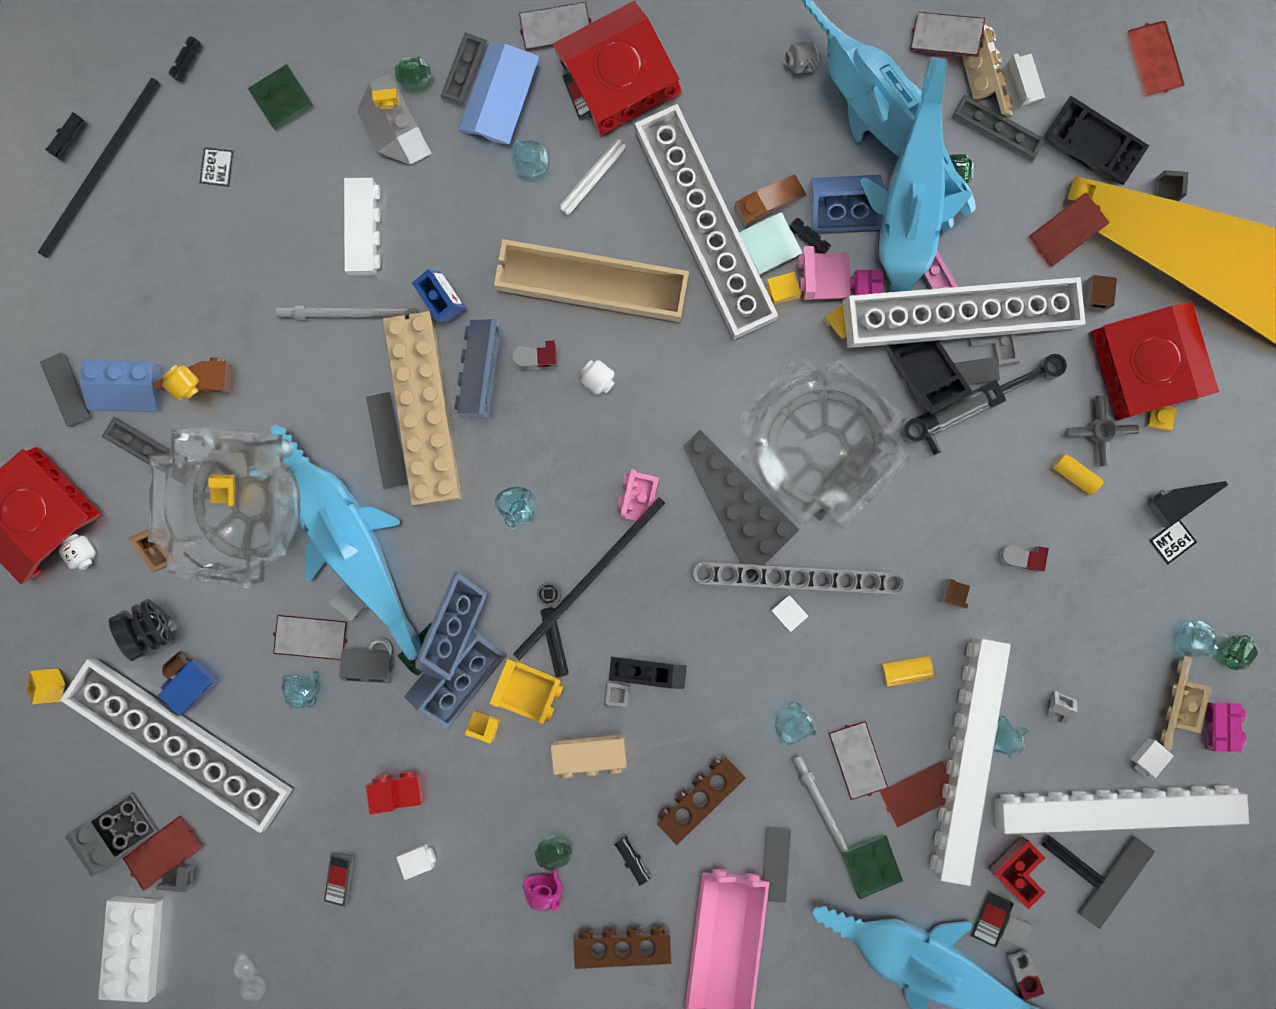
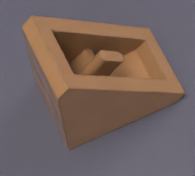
(154, 556)

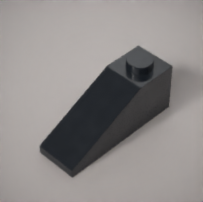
(1177, 503)
(648, 673)

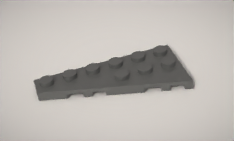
(747, 515)

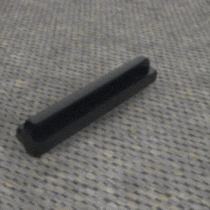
(555, 646)
(1073, 861)

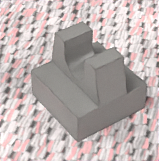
(1064, 706)

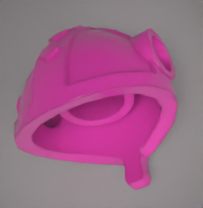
(543, 891)

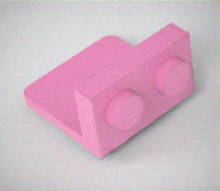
(824, 275)
(638, 495)

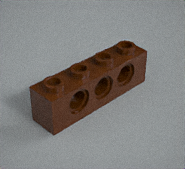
(677, 829)
(586, 958)

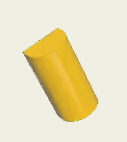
(1078, 474)
(907, 671)

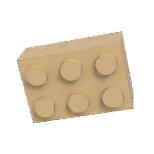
(588, 756)

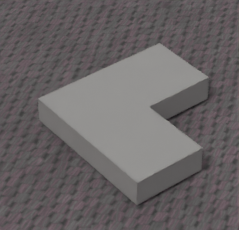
(1004, 347)

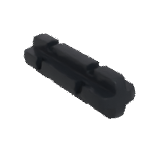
(184, 58)
(810, 236)

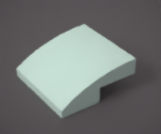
(770, 243)

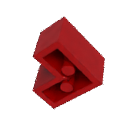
(388, 793)
(1014, 872)

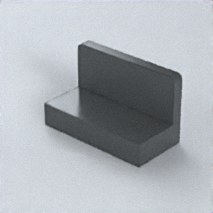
(365, 665)

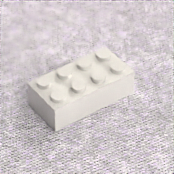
(130, 949)

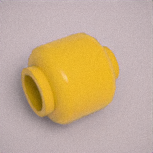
(180, 382)

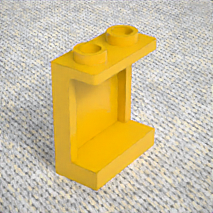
(526, 691)

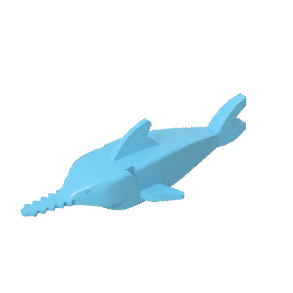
(879, 97)
(915, 197)
(346, 541)
(924, 962)

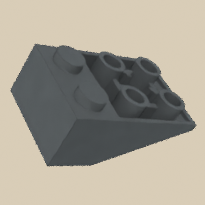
(110, 834)

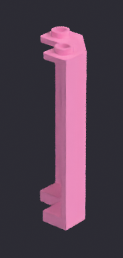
(727, 941)

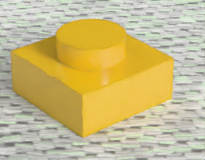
(386, 98)
(1162, 418)

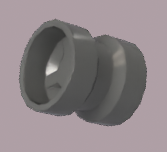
(551, 596)

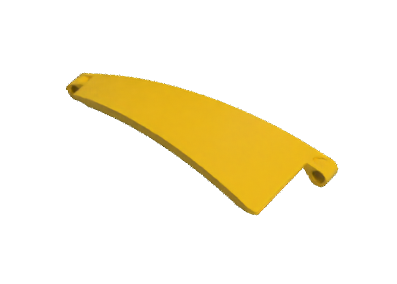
(1204, 250)

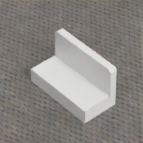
(1025, 79)

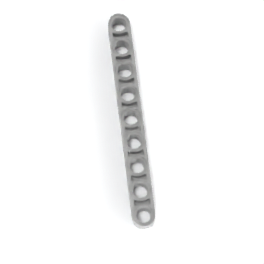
(809, 577)

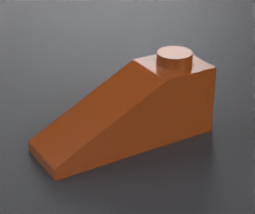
(768, 200)
(212, 376)

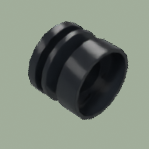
(139, 630)

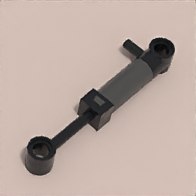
(975, 403)

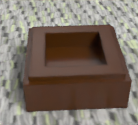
(173, 665)

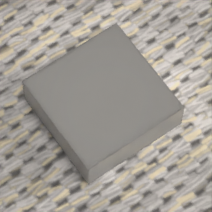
(617, 695)
(1016, 931)

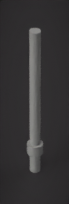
(301, 312)
(807, 779)

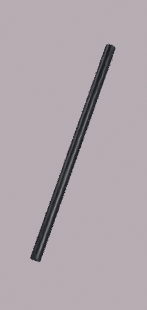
(98, 167)
(589, 578)

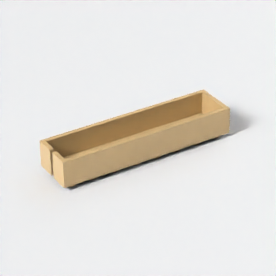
(591, 280)
(422, 409)

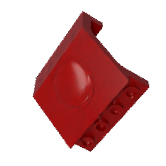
(618, 66)
(1154, 360)
(36, 512)

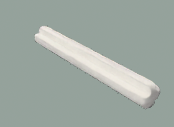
(592, 176)

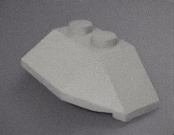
(392, 129)

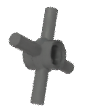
(1111, 428)

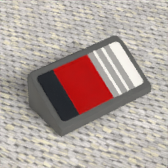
(339, 879)

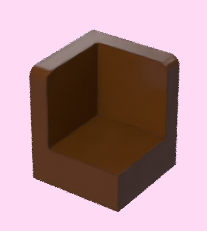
(1100, 292)
(955, 594)

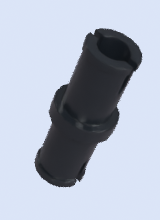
(65, 135)
(633, 861)

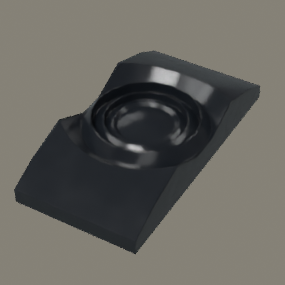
(1096, 141)
(929, 373)

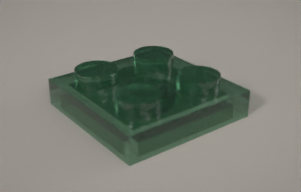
(280, 96)
(872, 866)

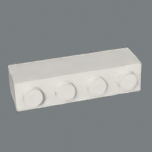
(360, 226)

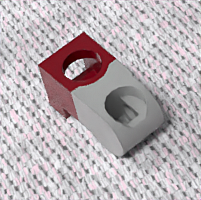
(536, 357)
(1016, 557)
(1025, 975)

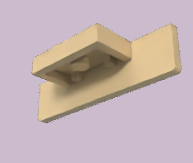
(985, 73)
(1188, 706)

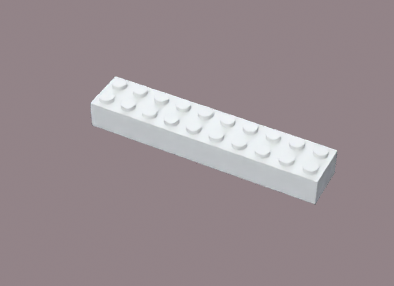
(705, 222)
(963, 312)
(176, 744)
(970, 761)
(1120, 809)

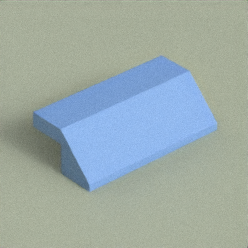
(499, 92)

